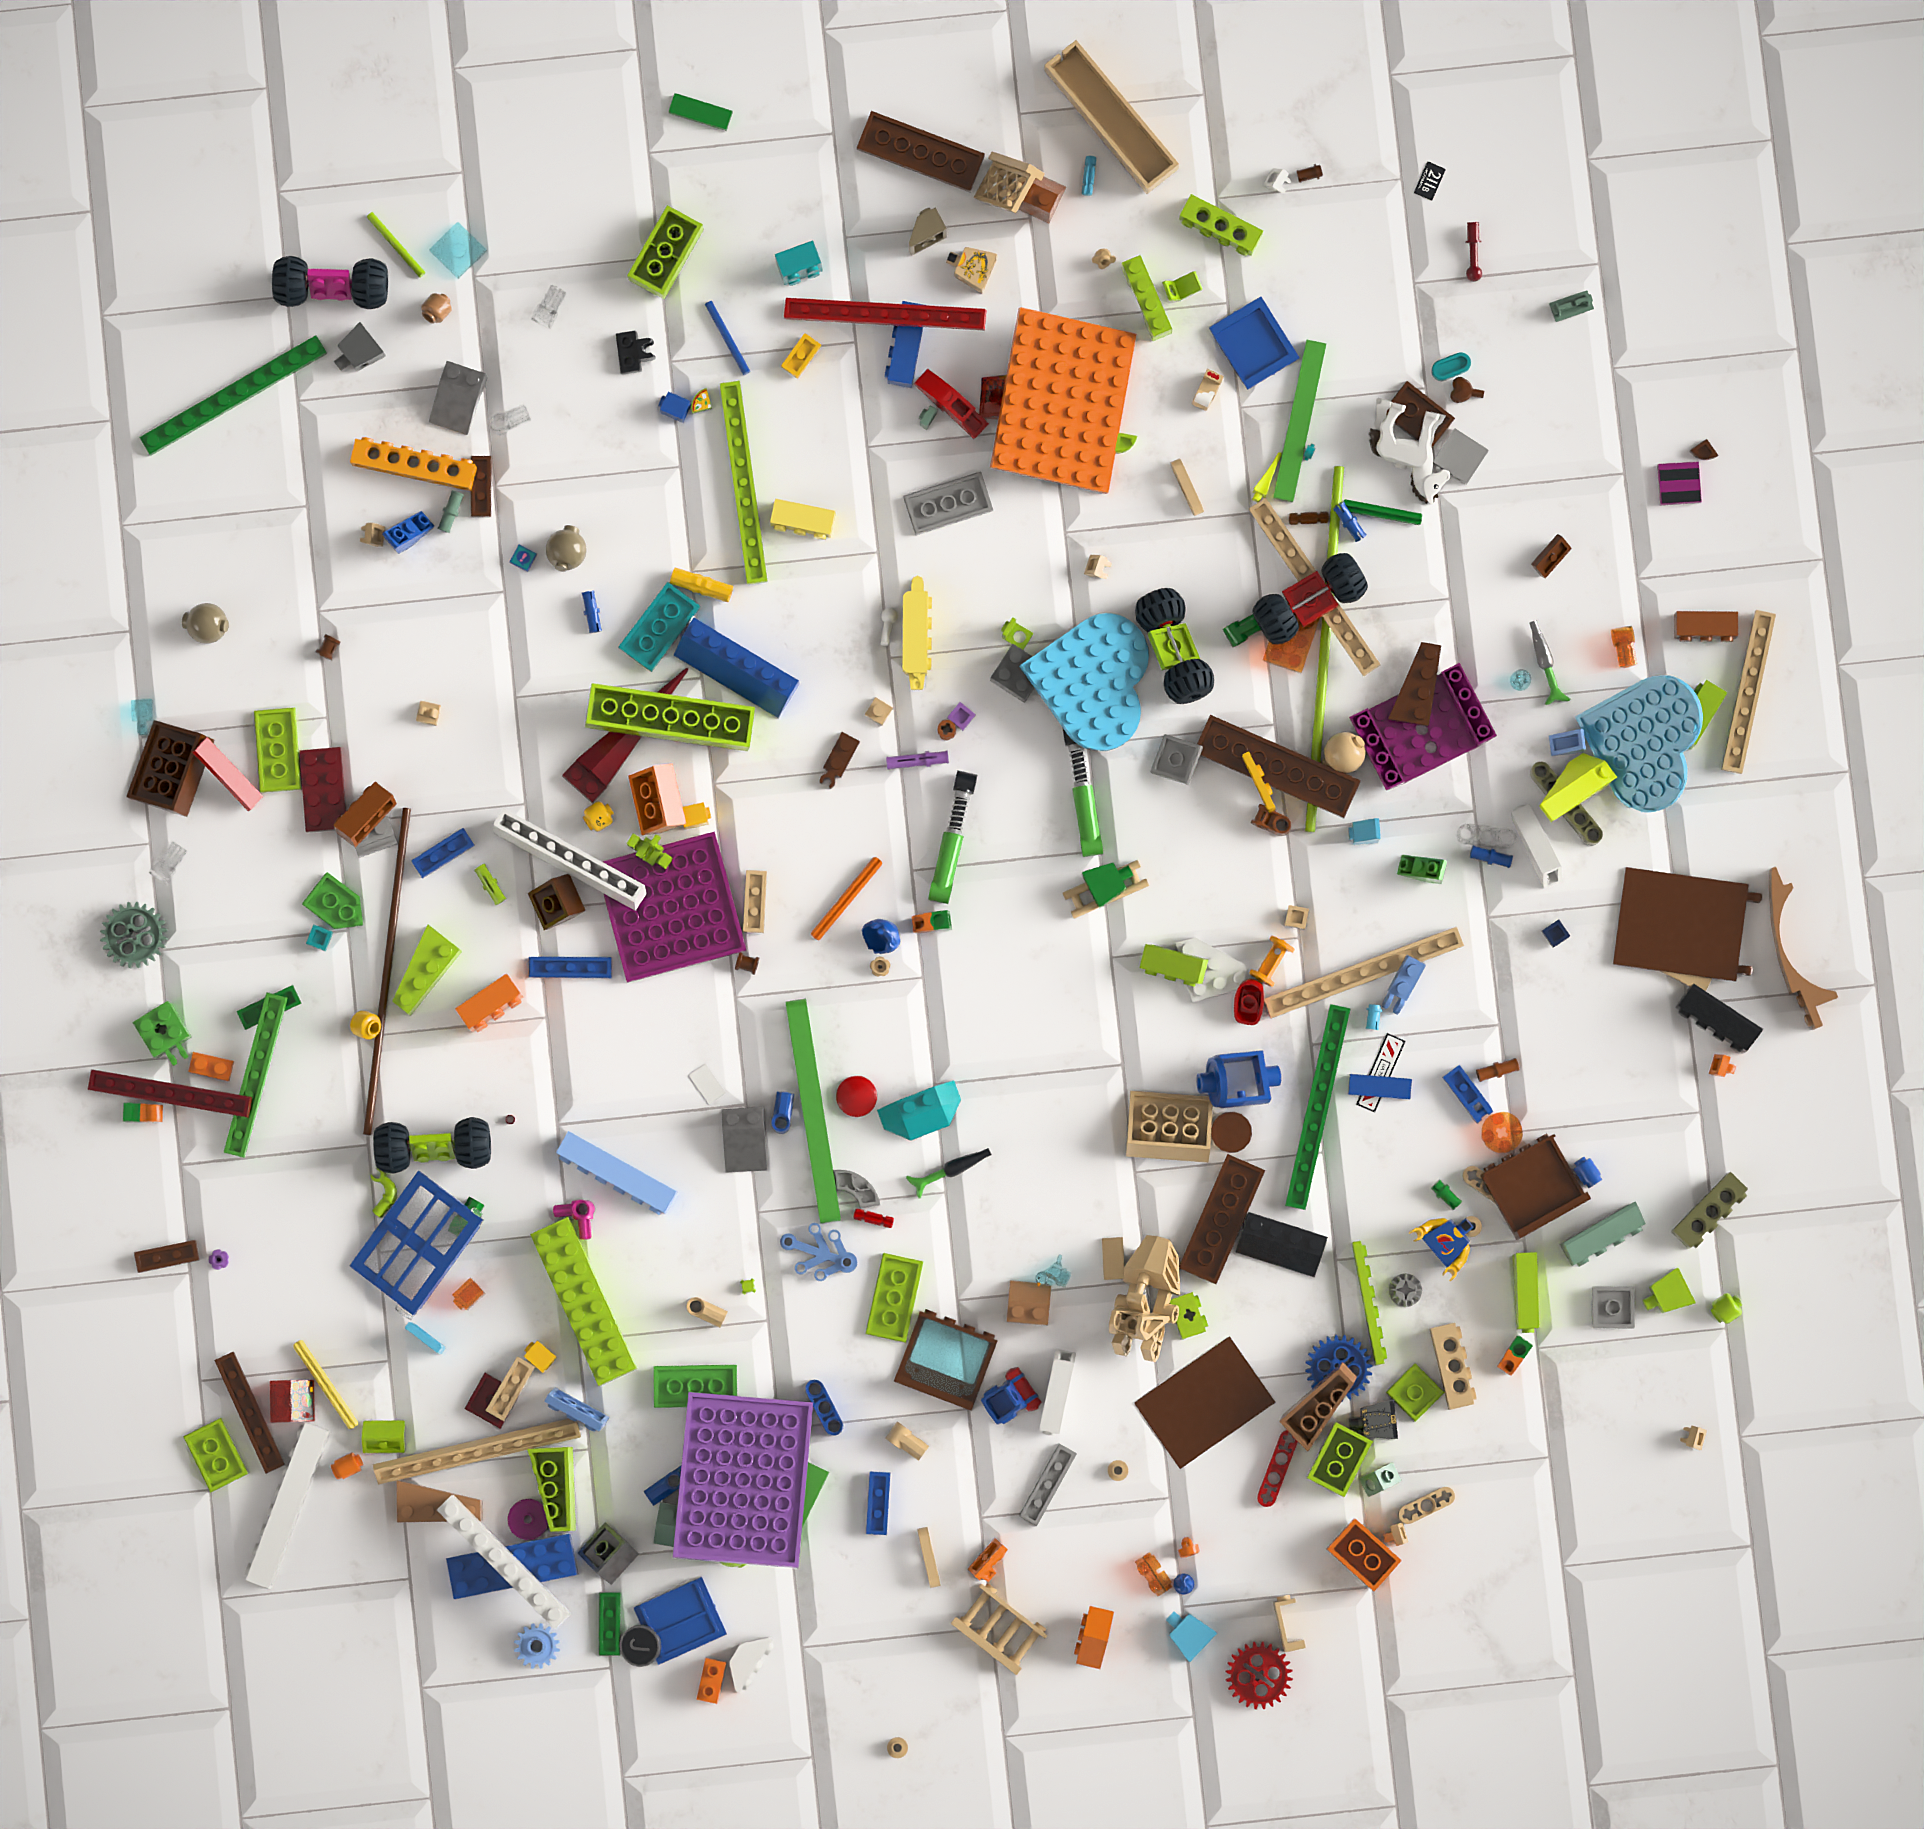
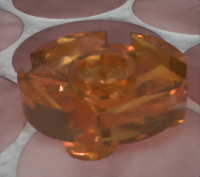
(1513, 1129)

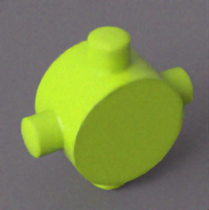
(748, 1286)

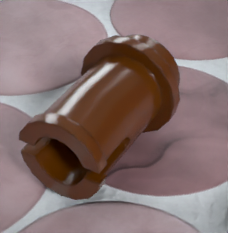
(1309, 173)

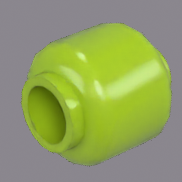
(1726, 1308)

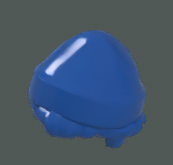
(881, 936)

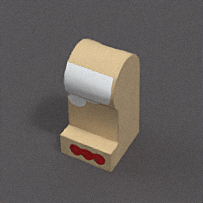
(1207, 389)

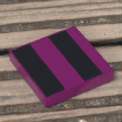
(1679, 483)

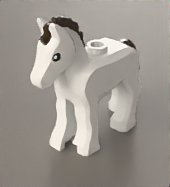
(1409, 452)

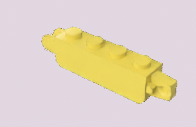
(916, 633)

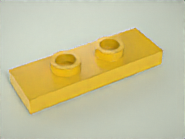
(1256, 774)

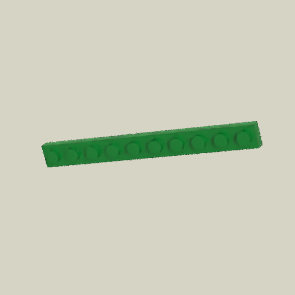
(233, 395)
(1317, 1107)

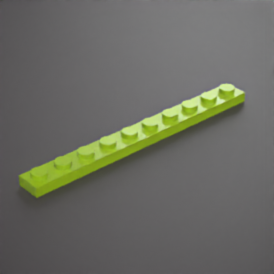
(743, 482)

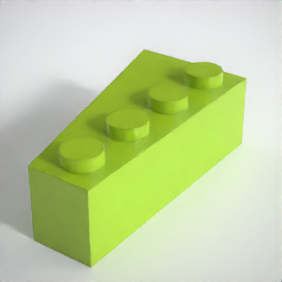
(426, 968)

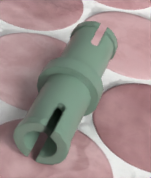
(450, 511)

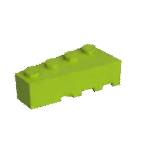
(556, 1485)

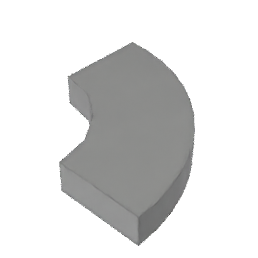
(857, 1186)

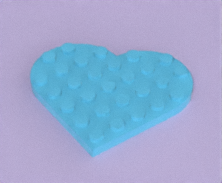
(1091, 680)
(1644, 739)

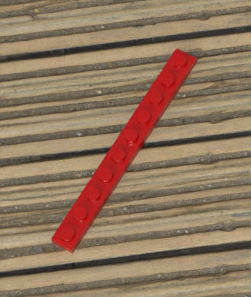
(885, 314)

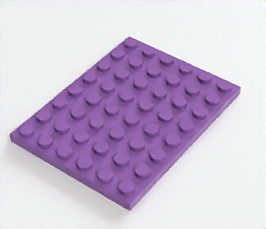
(743, 1480)

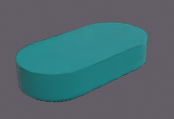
(1451, 366)

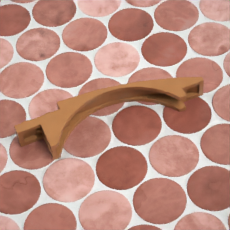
(1809, 994)

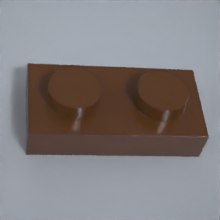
(1551, 556)

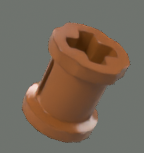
(943, 724)

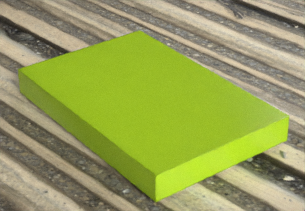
(215, 1455)

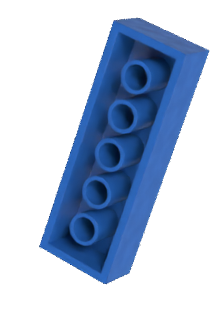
(544, 1558)

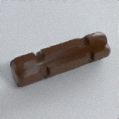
(1308, 518)

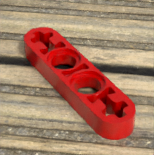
(1275, 1467)

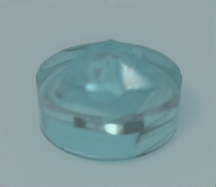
(1520, 680)

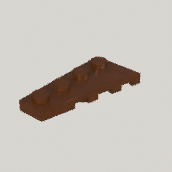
(1418, 689)

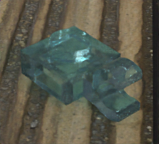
(142, 712)

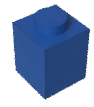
(674, 406)

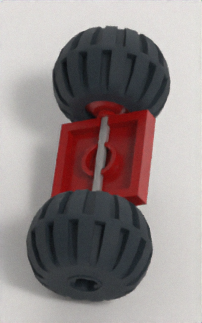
(1310, 598)

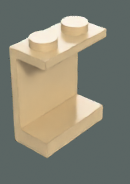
(1291, 1645)

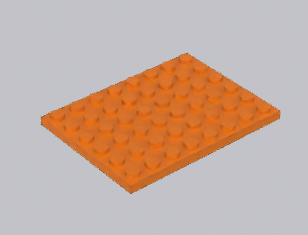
(1063, 400)

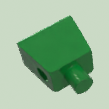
(1106, 882)

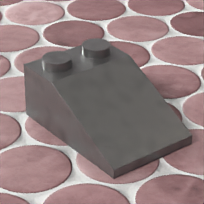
(457, 397)
(744, 1139)

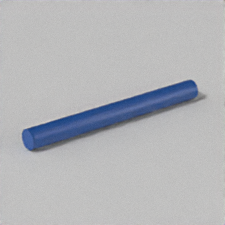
(727, 338)

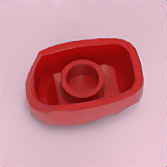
(1249, 1002)

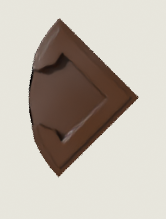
(1704, 451)

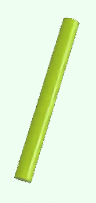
(395, 244)

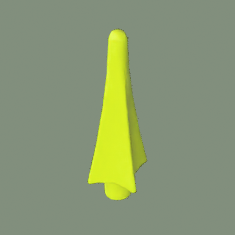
(1263, 485)

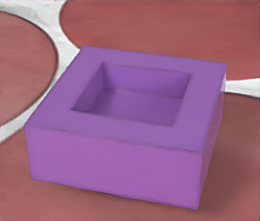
(961, 716)

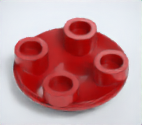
(856, 1096)

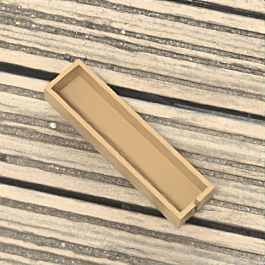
(1111, 117)

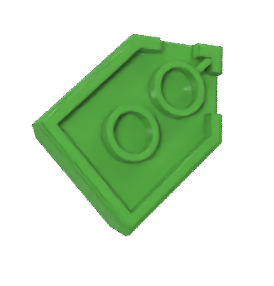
(334, 903)

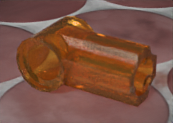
(1624, 640)

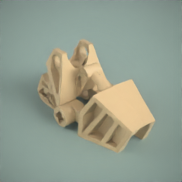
(1154, 1265)

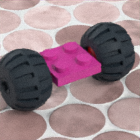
(293, 279)

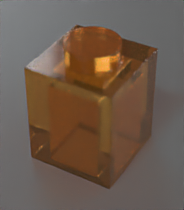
(468, 1294)

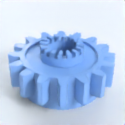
(543, 1636)

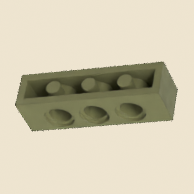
(1728, 1183)

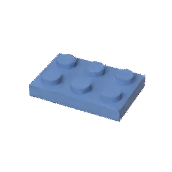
(576, 1410)

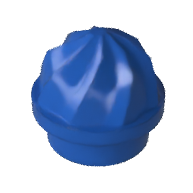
(1183, 1584)

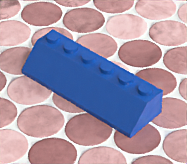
(736, 668)

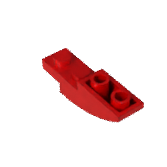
(951, 402)

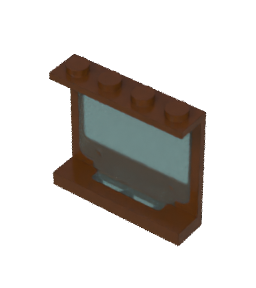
(946, 1359)

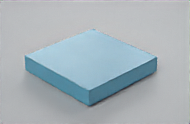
(425, 1337)

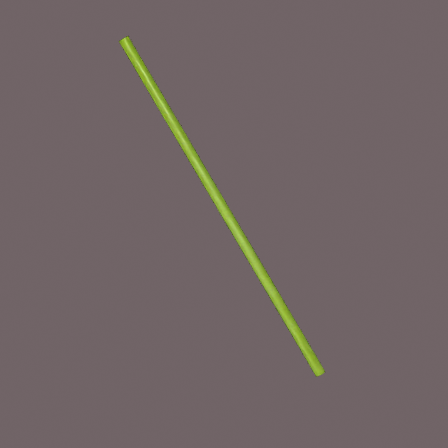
(1324, 644)

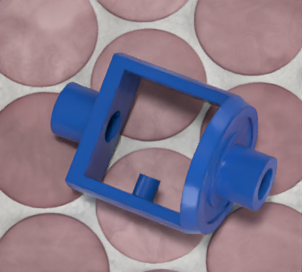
(1215, 1080)

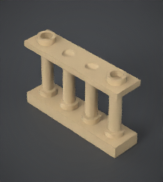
(980, 1636)

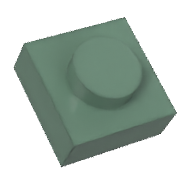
(927, 417)

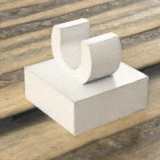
(1275, 180)

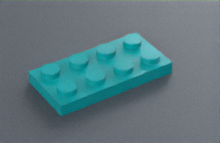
(659, 627)

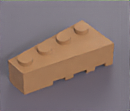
(1313, 1411)
(421, 1503)

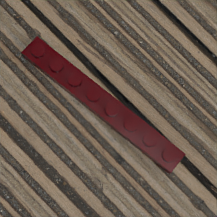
(169, 1093)

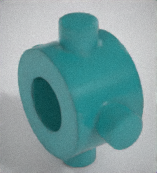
(1309, 452)

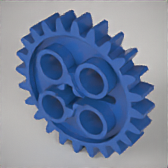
(1327, 1352)

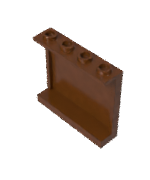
(1533, 1186)

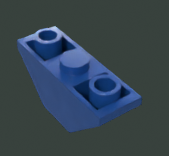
(408, 532)

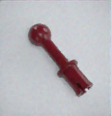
(1474, 272)

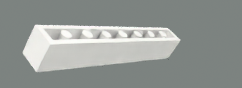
(569, 859)
(288, 1505)
(504, 1562)

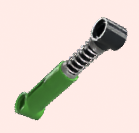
(1084, 801)
(952, 839)

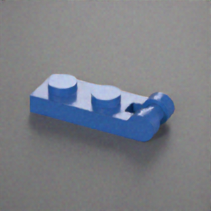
(1467, 1093)

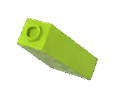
(1526, 1291)

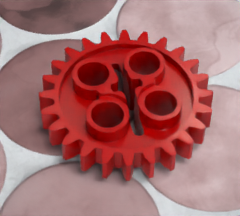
(1247, 1690)

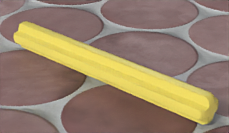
(325, 1384)

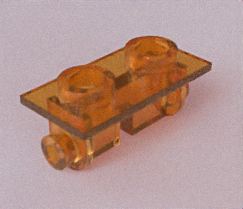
(1157, 1582)

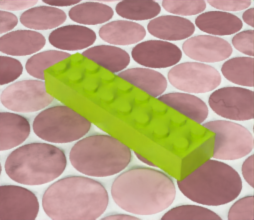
(669, 717)
(583, 1301)

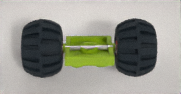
(1187, 675)
(394, 1144)

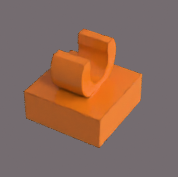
(1721, 1066)

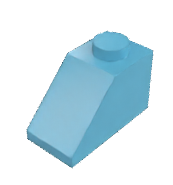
(1365, 831)

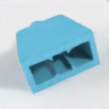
(1189, 1634)

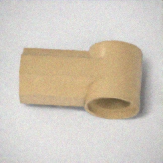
(708, 1312)
(902, 1438)

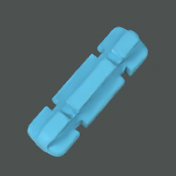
(1088, 177)

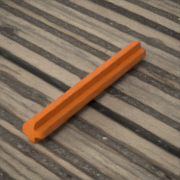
(846, 898)

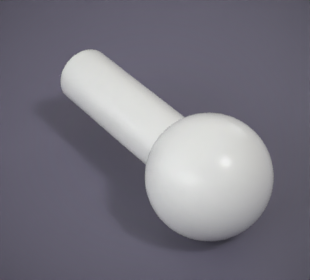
(888, 616)

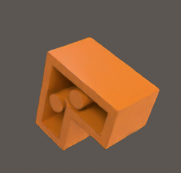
(1093, 1637)

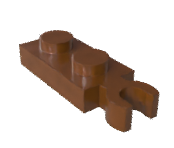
(839, 758)

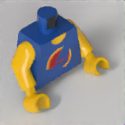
(1446, 1241)

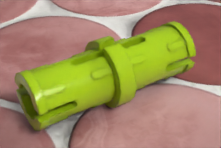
(490, 884)

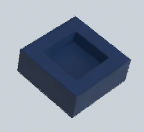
(1555, 933)

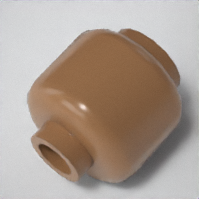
(436, 308)

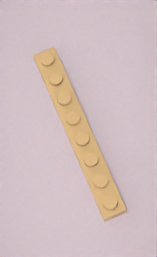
(1748, 691)

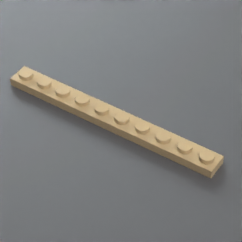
(1301, 568)
(1362, 973)
(476, 1450)

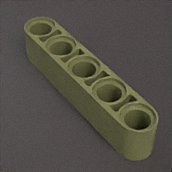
(1581, 830)

